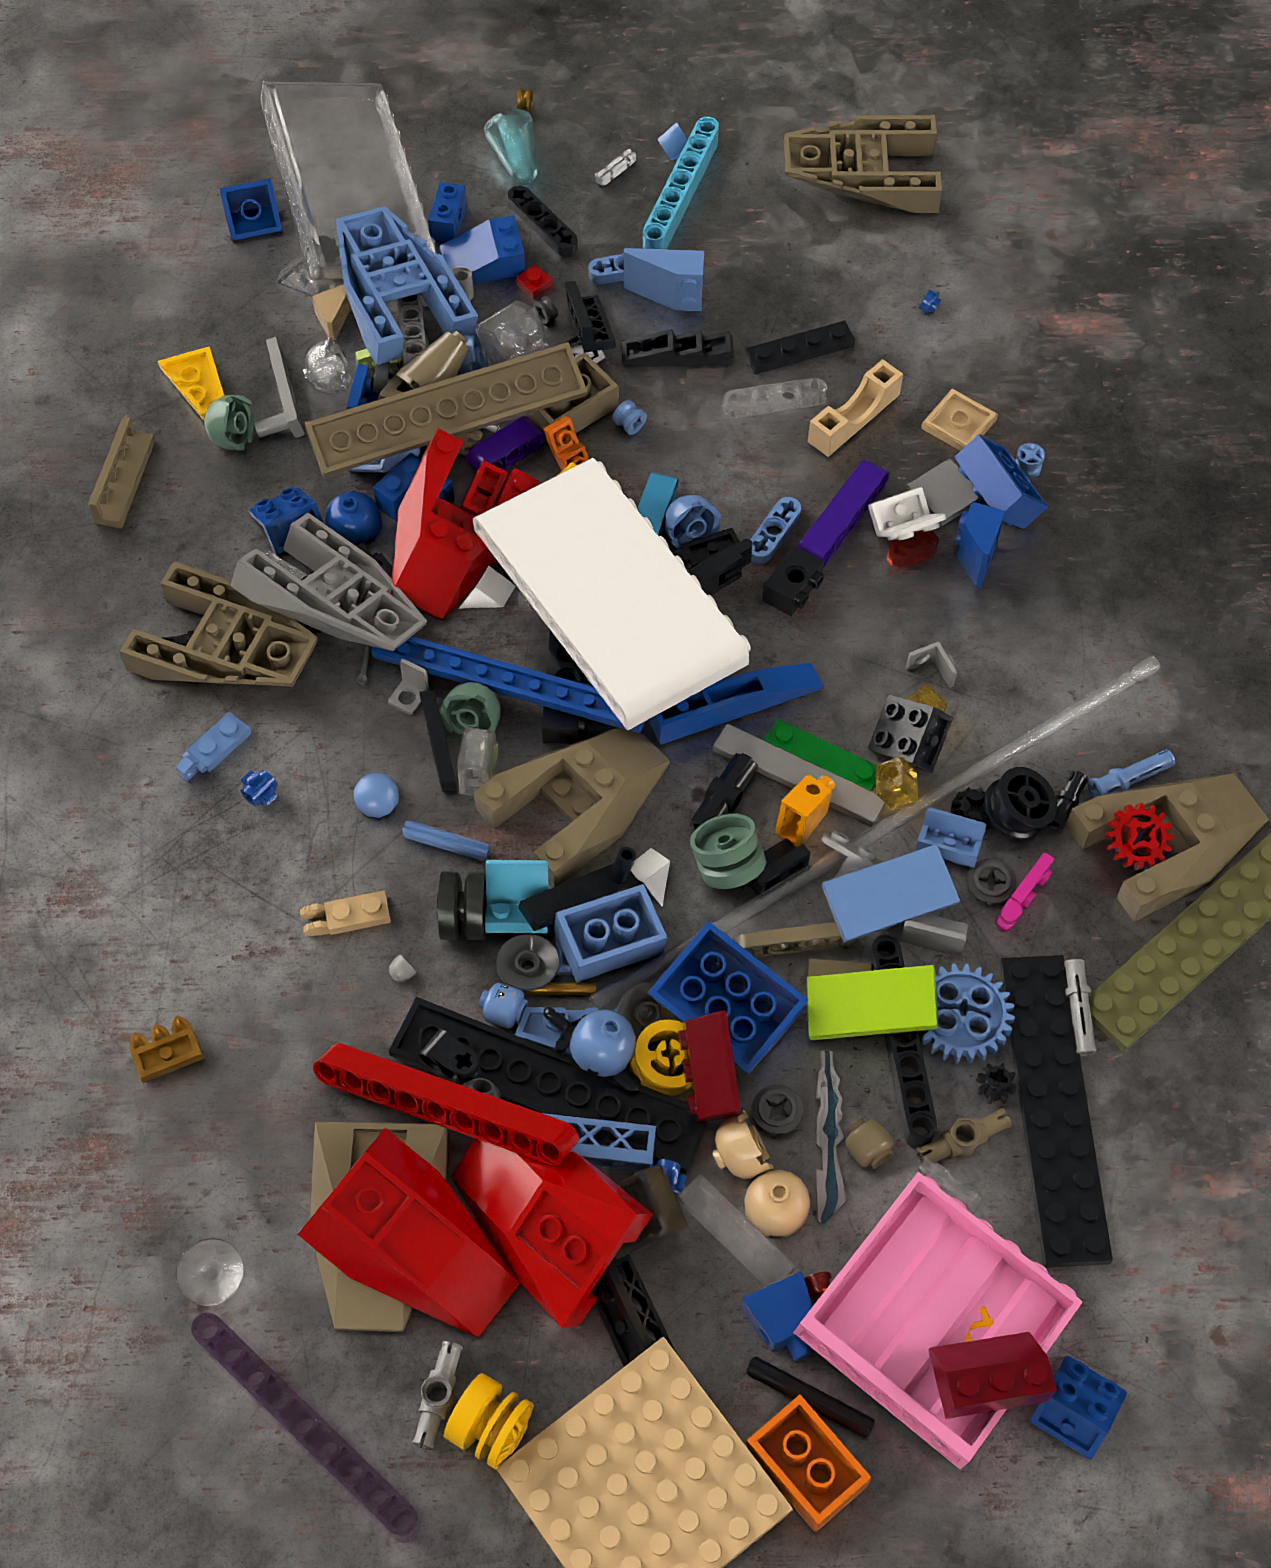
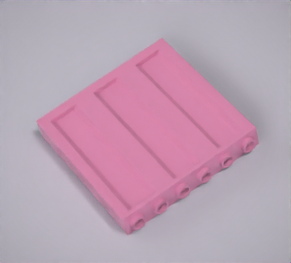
(921, 1288)

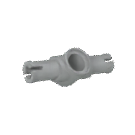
(431, 1411)

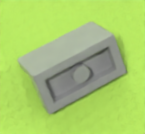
(936, 934)

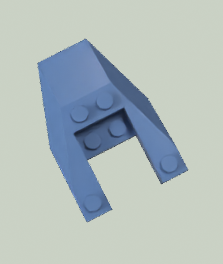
(389, 263)

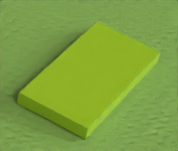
(872, 1002)

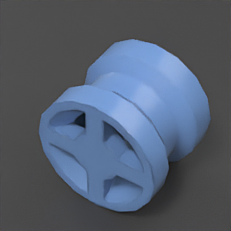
(629, 417)
(1030, 453)

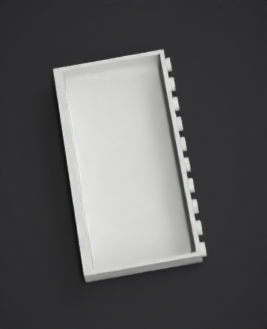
(612, 592)

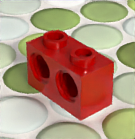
(483, 489)

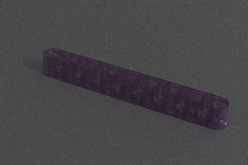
(312, 1440)

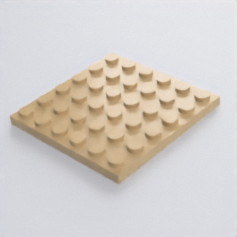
(645, 1475)

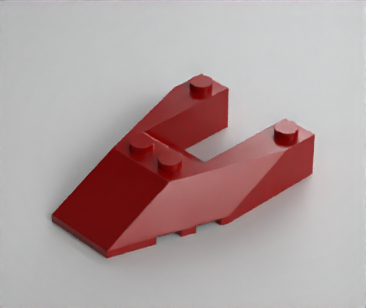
(435, 541)

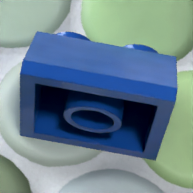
(250, 209)
(978, 539)

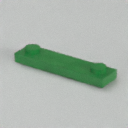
(823, 754)

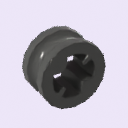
(545, 309)

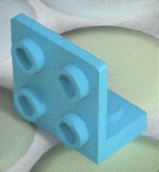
(506, 886)

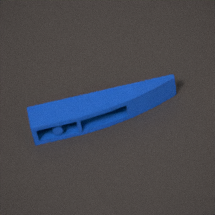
(735, 698)

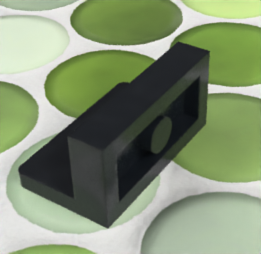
(781, 863)

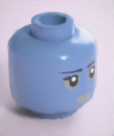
(503, 1005)

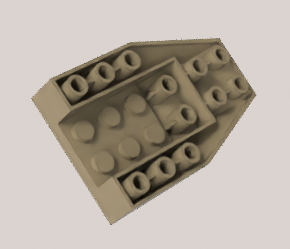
(335, 1152)

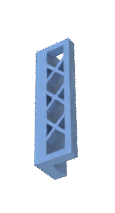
(612, 1156)

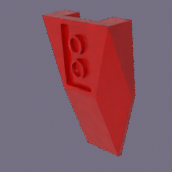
(550, 1222)

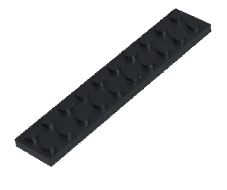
(554, 1082)
(1055, 1114)

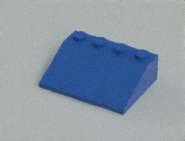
(723, 976)

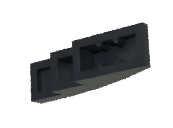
(670, 350)

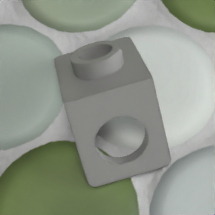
(936, 654)
(413, 680)

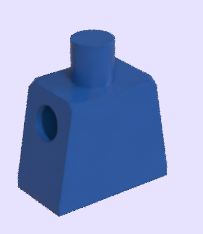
(778, 1312)

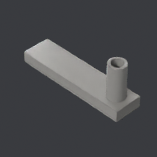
(290, 417)

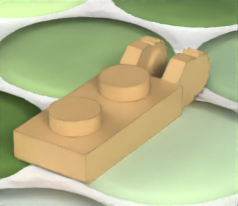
(346, 914)

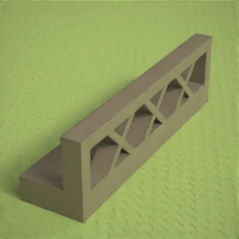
(120, 475)

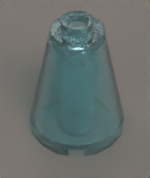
(514, 144)

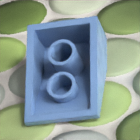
(666, 276)

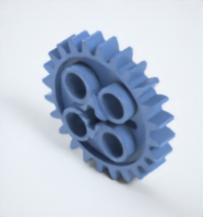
(960, 1039)

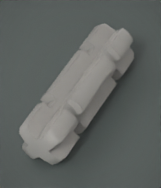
(615, 167)

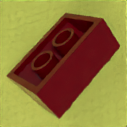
(710, 1067)
(991, 1374)

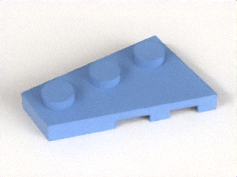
(539, 1030)

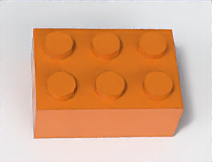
(808, 1463)

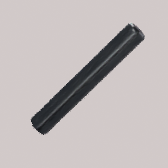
(817, 1399)

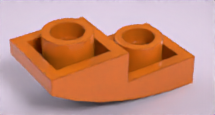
(564, 443)

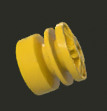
(485, 1419)

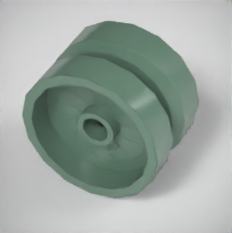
(728, 851)

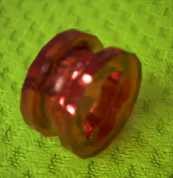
(817, 1283)

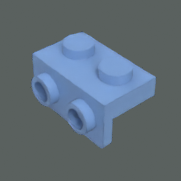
(955, 835)

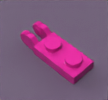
(1024, 893)

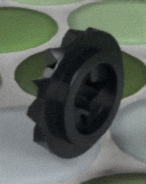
(962, 801)

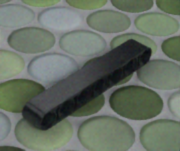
(906, 1055)

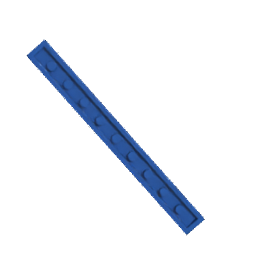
(504, 679)

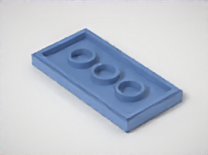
(890, 893)

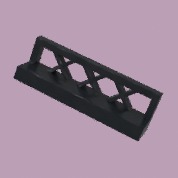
(584, 324)
(621, 1318)

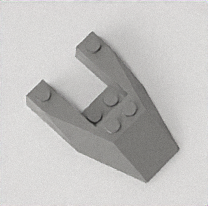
(343, 595)

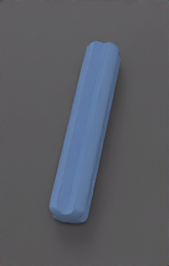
(446, 840)

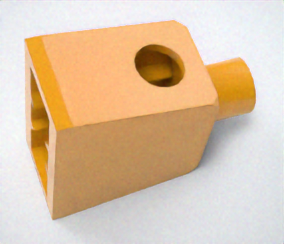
(811, 802)

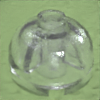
(326, 367)

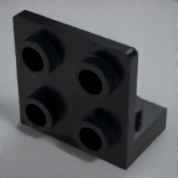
(911, 732)

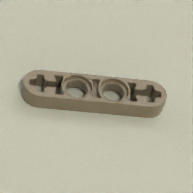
(792, 940)

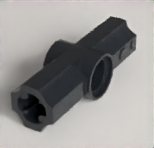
(725, 791)

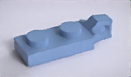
(213, 746)

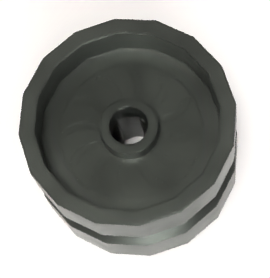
(460, 905)

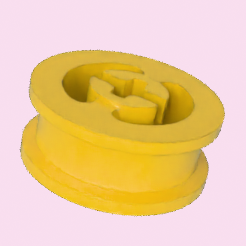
(651, 1066)

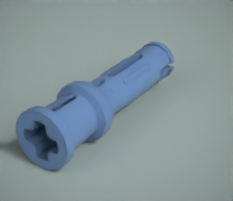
(1122, 779)

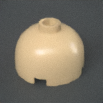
(741, 1148)
(777, 1203)

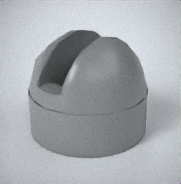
(401, 970)

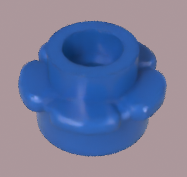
(930, 302)

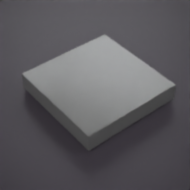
(946, 490)

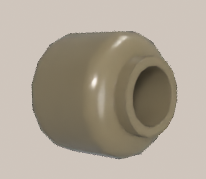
(869, 1143)

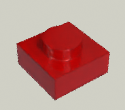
(534, 281)

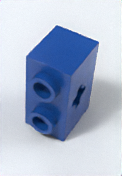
(447, 212)

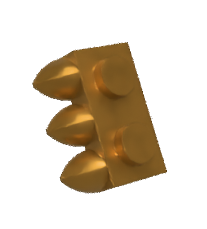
(165, 1051)

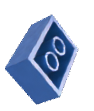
(1000, 481)

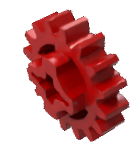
(1130, 828)

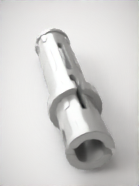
(1076, 972)

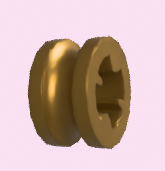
(524, 99)

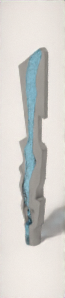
(829, 1181)

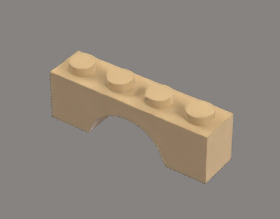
(834, 427)

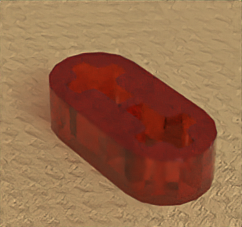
(913, 550)

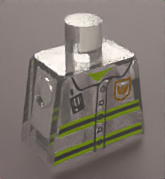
(478, 753)

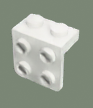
(903, 515)

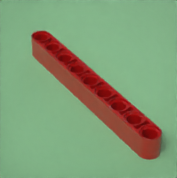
(447, 1104)

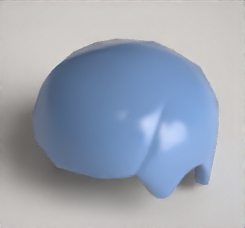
(376, 795)

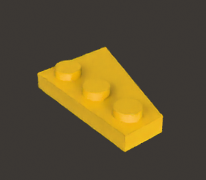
(194, 377)

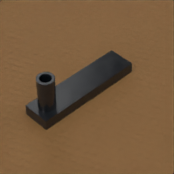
(542, 908)

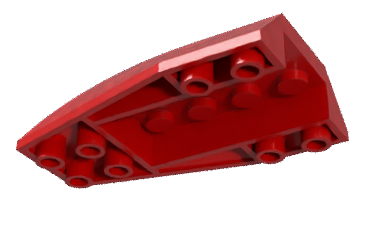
(411, 1238)

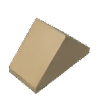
(332, 309)

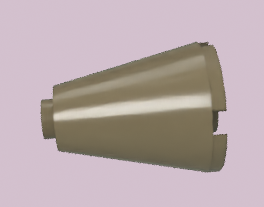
(436, 362)

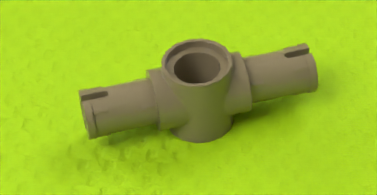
(975, 1128)

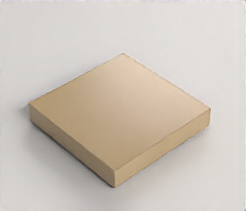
(958, 420)

